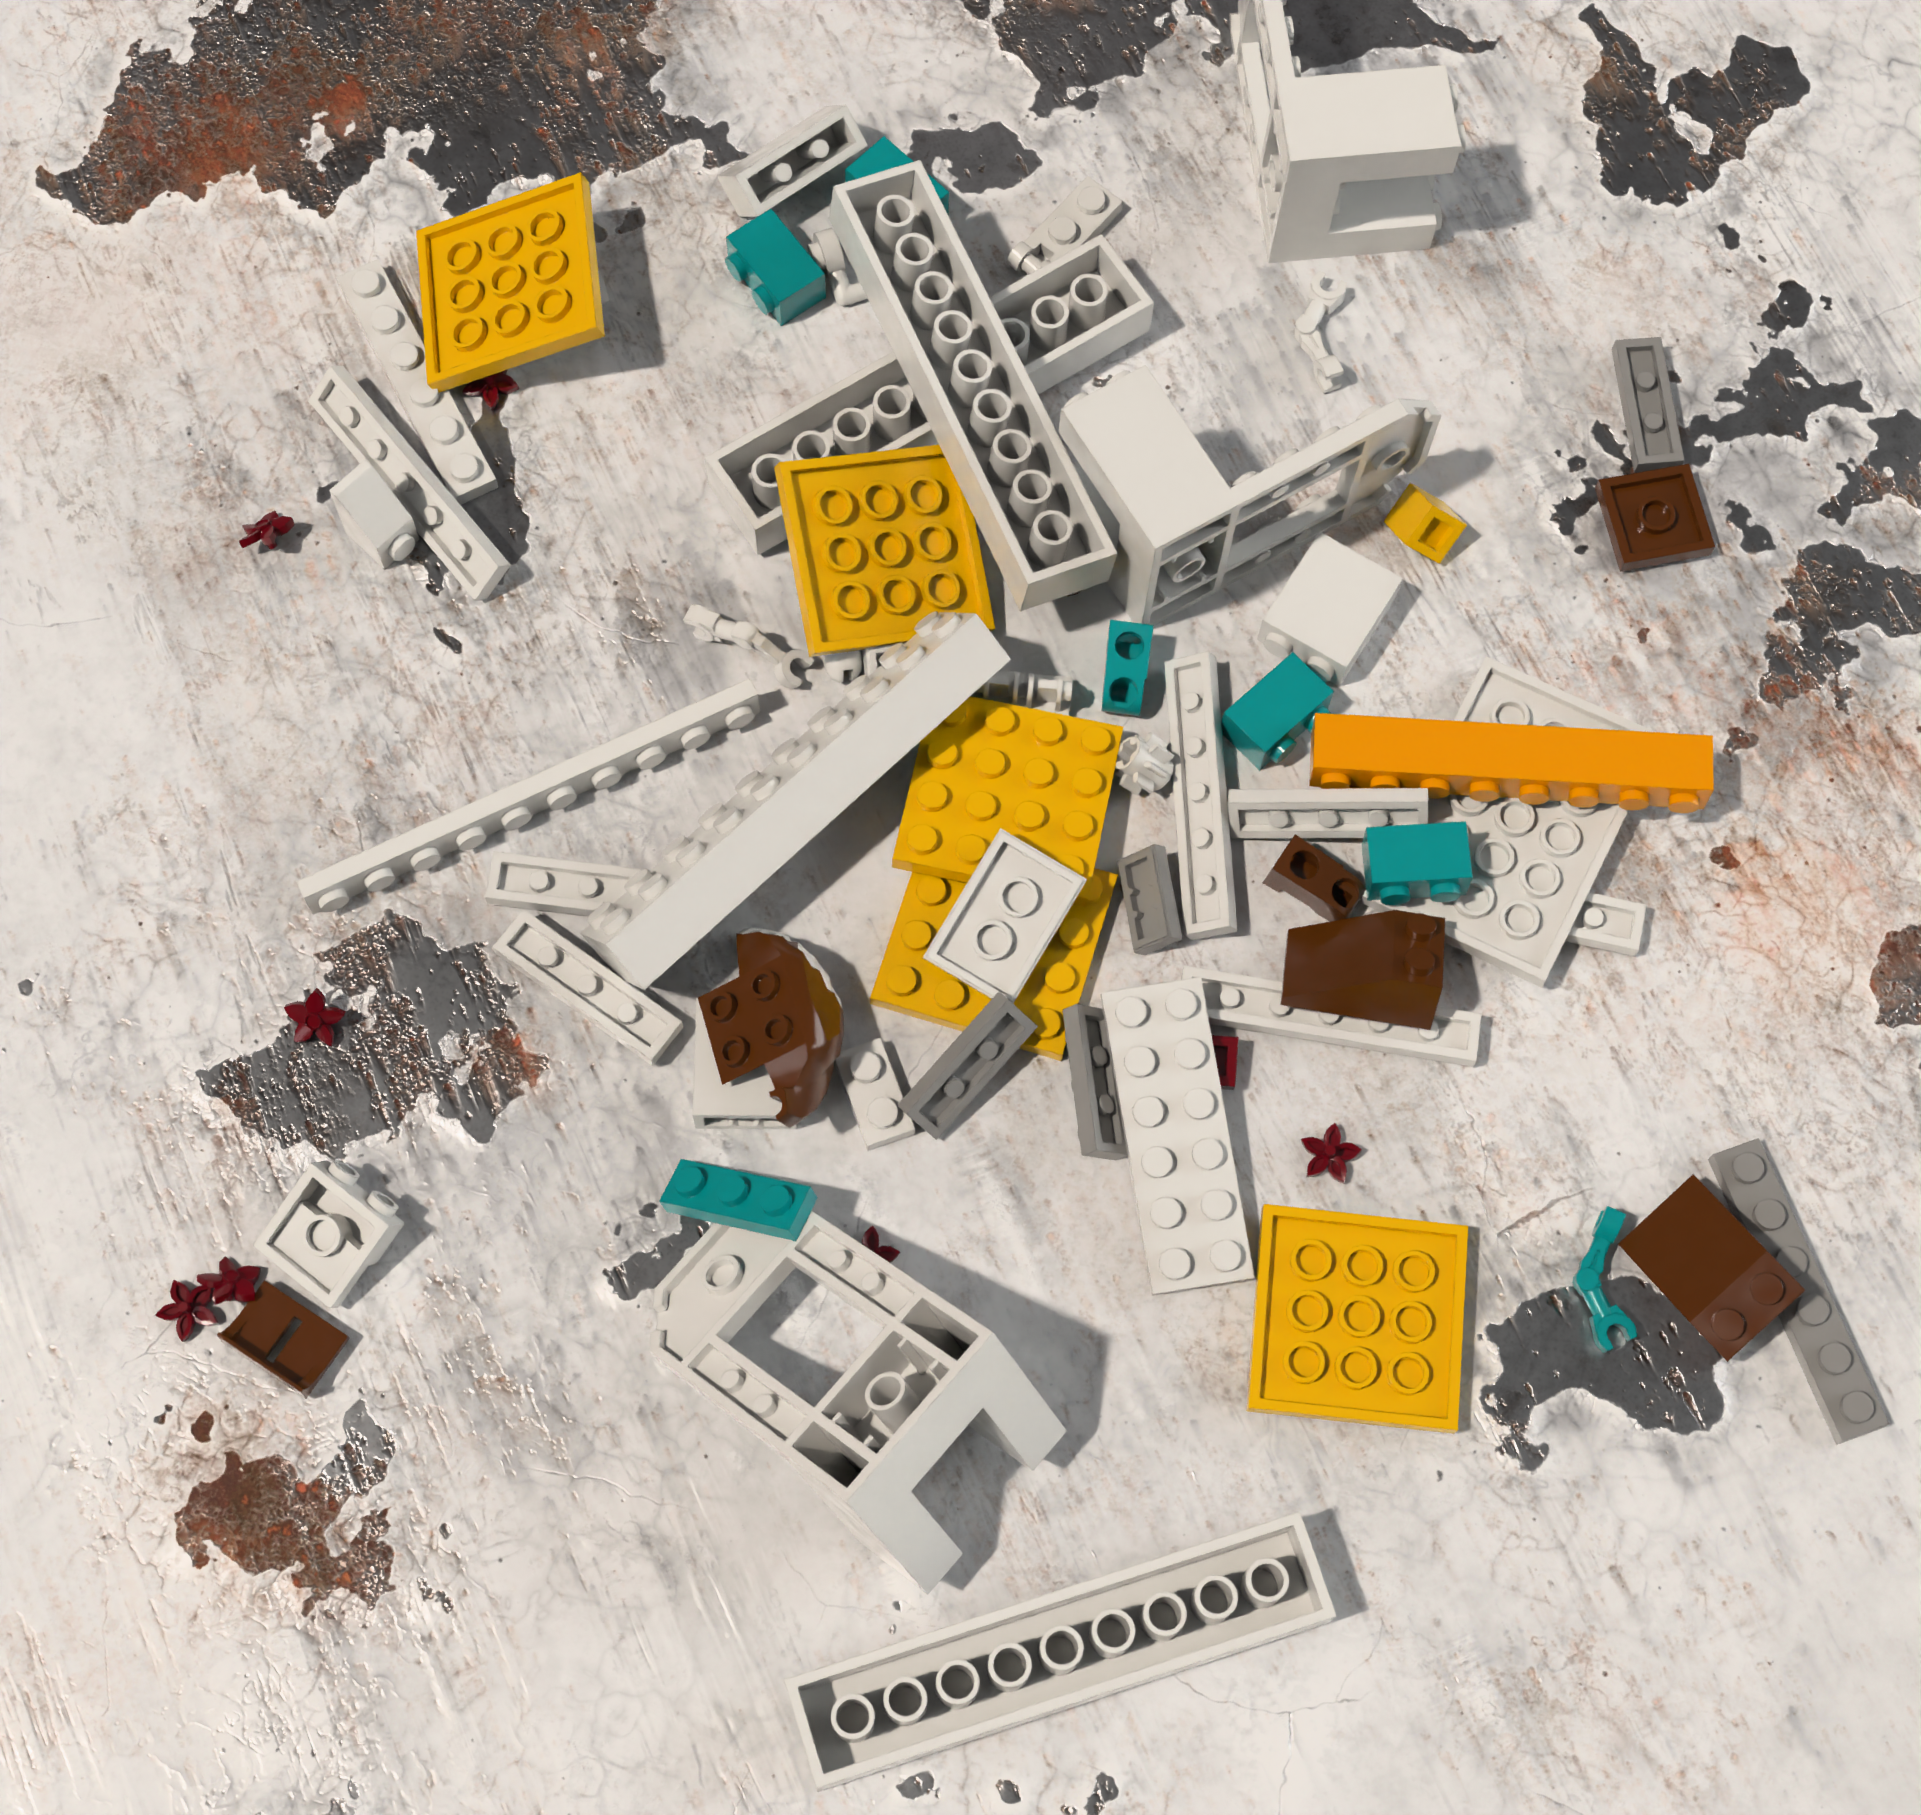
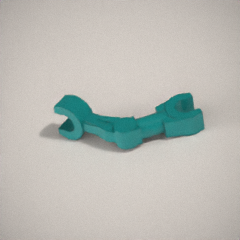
(1588, 1284)

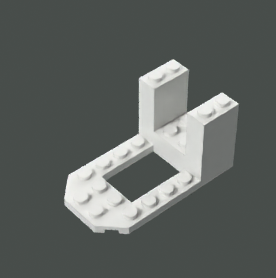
(1344, 155)
(1179, 516)
(890, 1409)

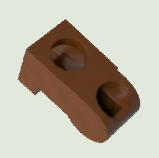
(1315, 880)

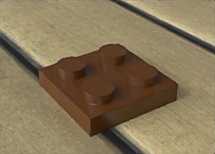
(1654, 517)

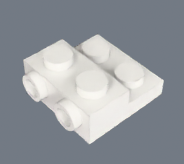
(329, 1231)

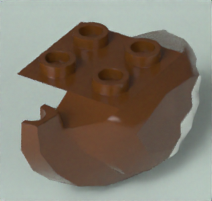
(777, 1017)

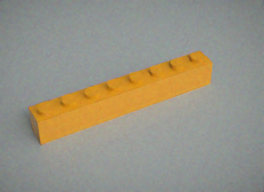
(1513, 761)

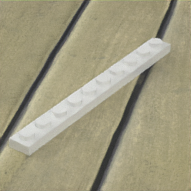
(517, 803)

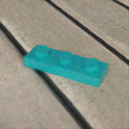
(738, 1199)

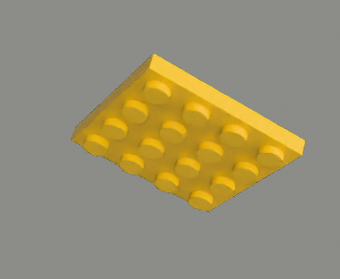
(509, 283)
(879, 546)
(1013, 771)
(926, 992)
(1358, 1319)

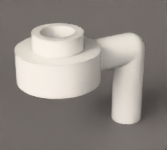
(829, 257)

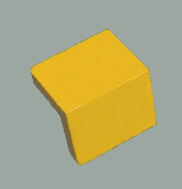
(1424, 523)

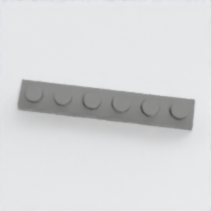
(1812, 1318)

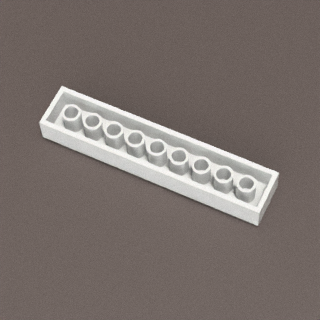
(1056, 321)
(971, 386)
(793, 796)
(1058, 1651)

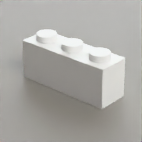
(792, 160)

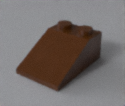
(1368, 967)
(1711, 1267)

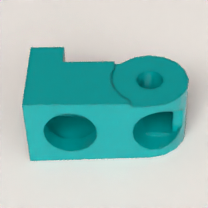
(1126, 667)

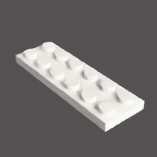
(1176, 1136)

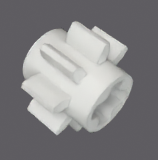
(1144, 763)

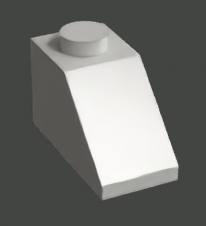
(374, 515)

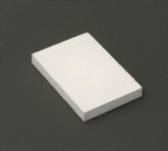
(1004, 917)

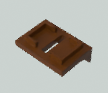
(264, 1324)

